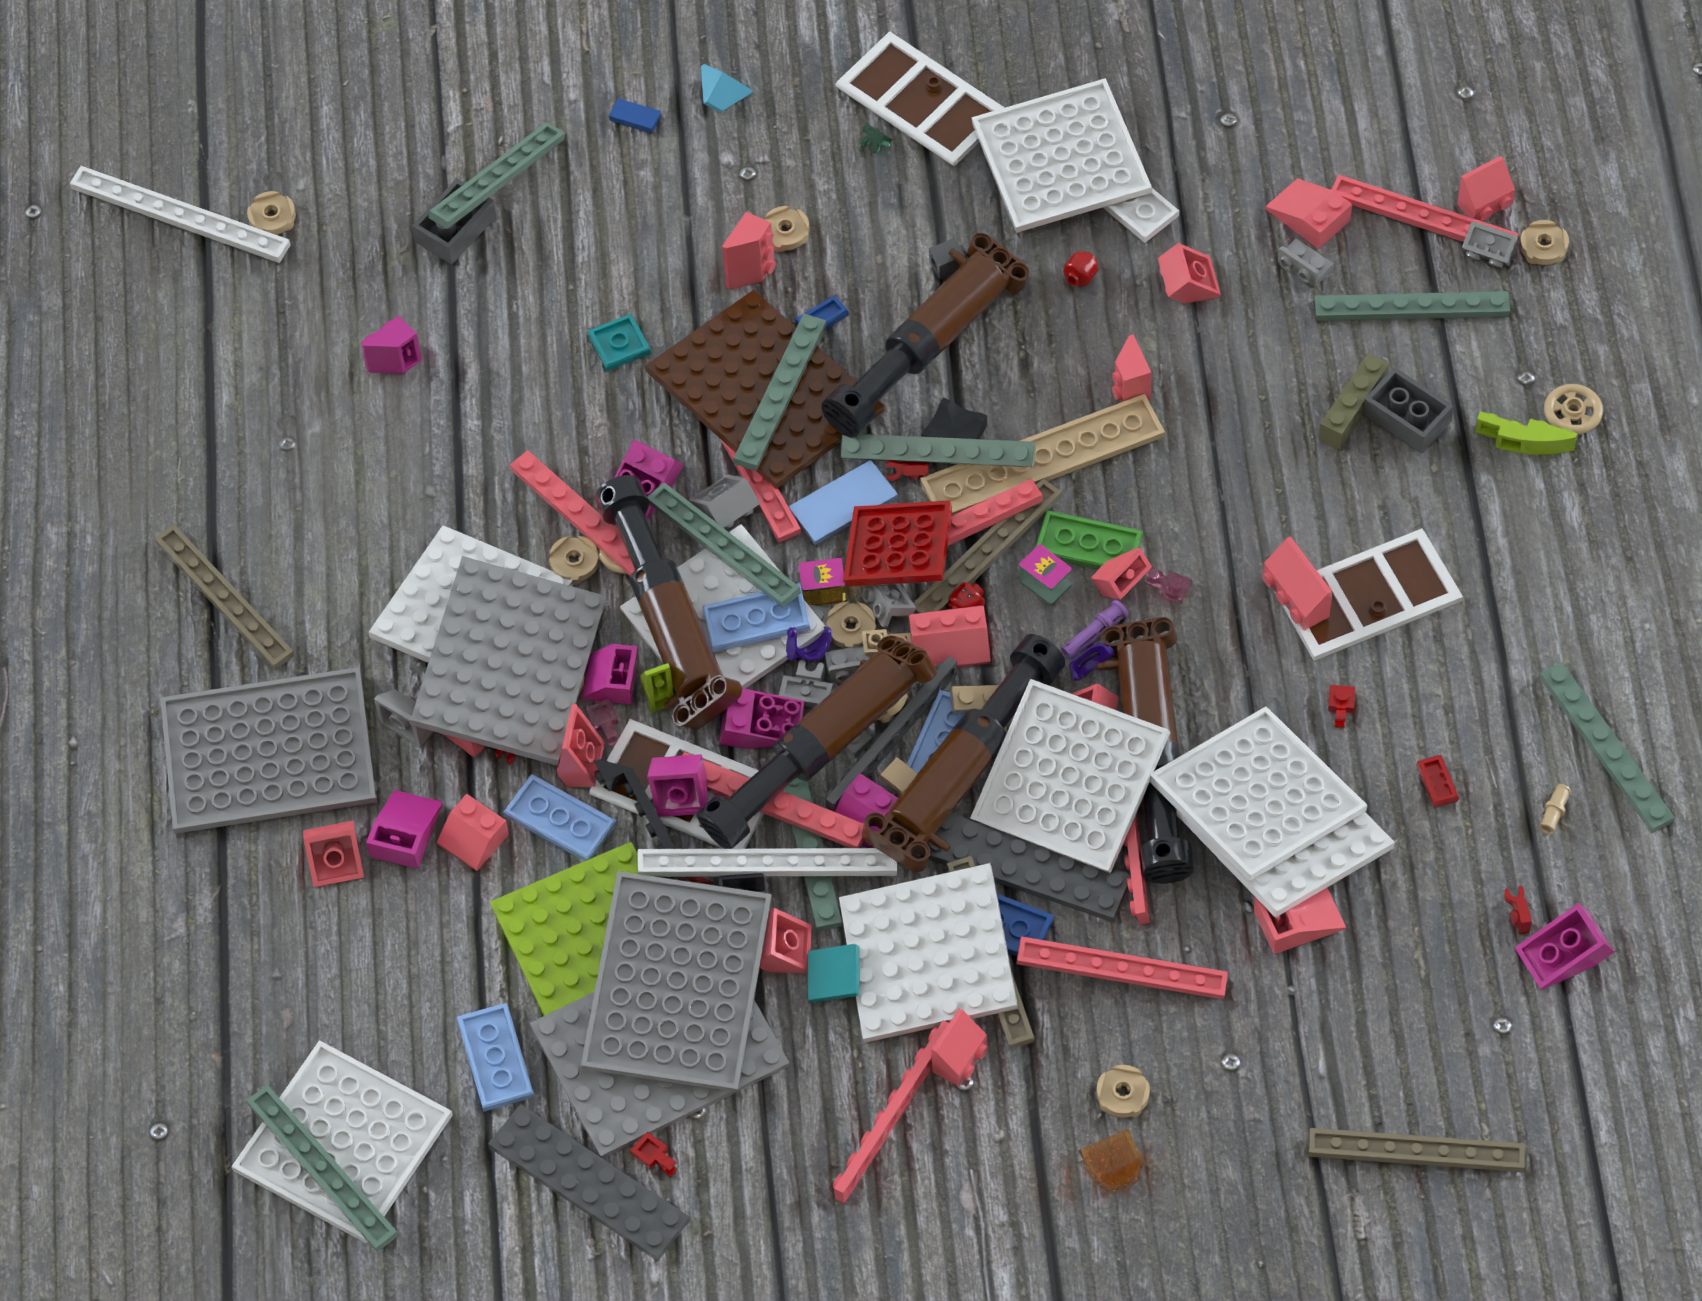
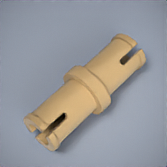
(1554, 809)

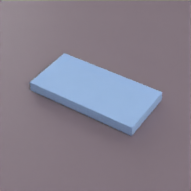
(832, 506)
(752, 620)
(935, 730)
(560, 818)
(495, 1057)

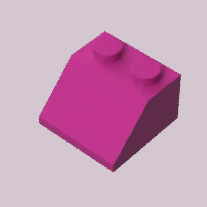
(678, 784)
(864, 798)

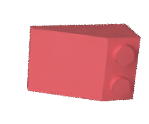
(1311, 211)
(579, 751)

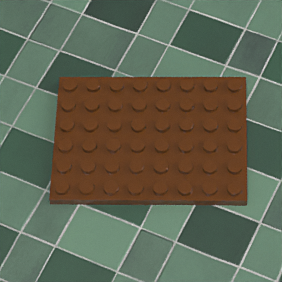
(726, 371)

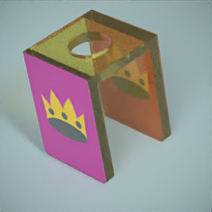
(822, 582)

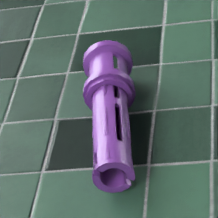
(1102, 620)

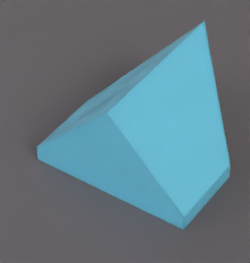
(720, 89)

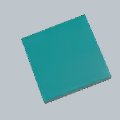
(619, 342)
(833, 973)

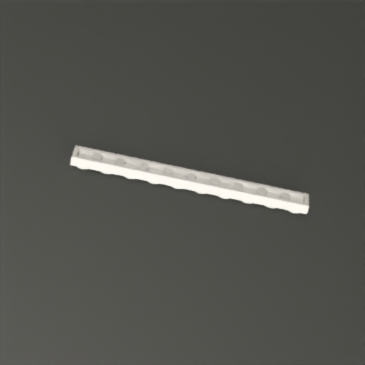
(180, 214)
(766, 861)

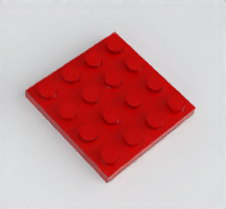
(898, 543)

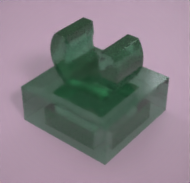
(876, 136)

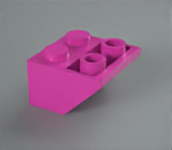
(391, 348)
(612, 674)

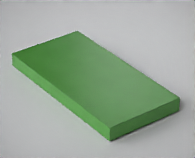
(1086, 540)

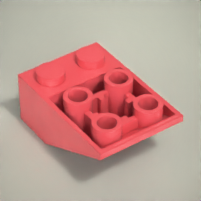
(1302, 923)

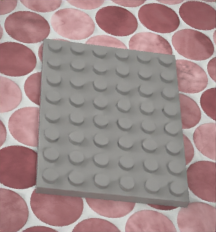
(508, 660)
(267, 750)
(676, 981)
(623, 1108)

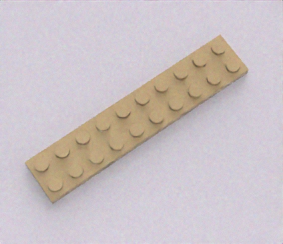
(1056, 454)

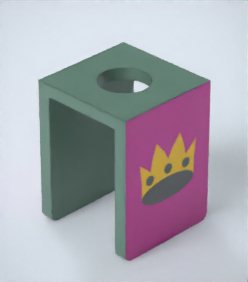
(1044, 574)

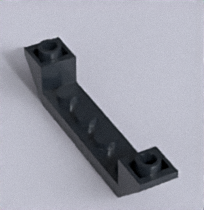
(616, 775)

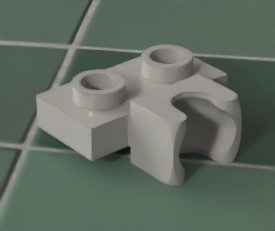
(806, 685)

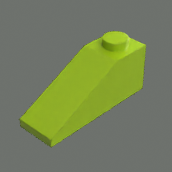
(657, 686)

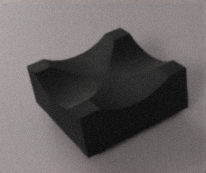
(955, 422)

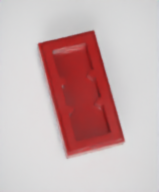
(1437, 781)

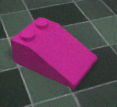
(1564, 947)

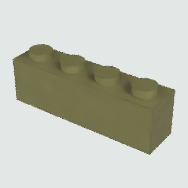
(1349, 406)

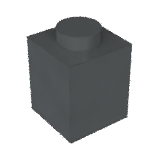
(941, 261)

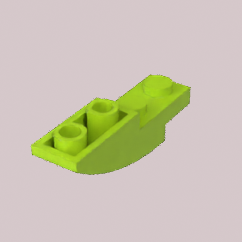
(1535, 438)

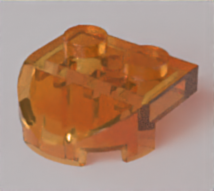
(1113, 1161)

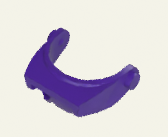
(812, 652)
(1103, 653)

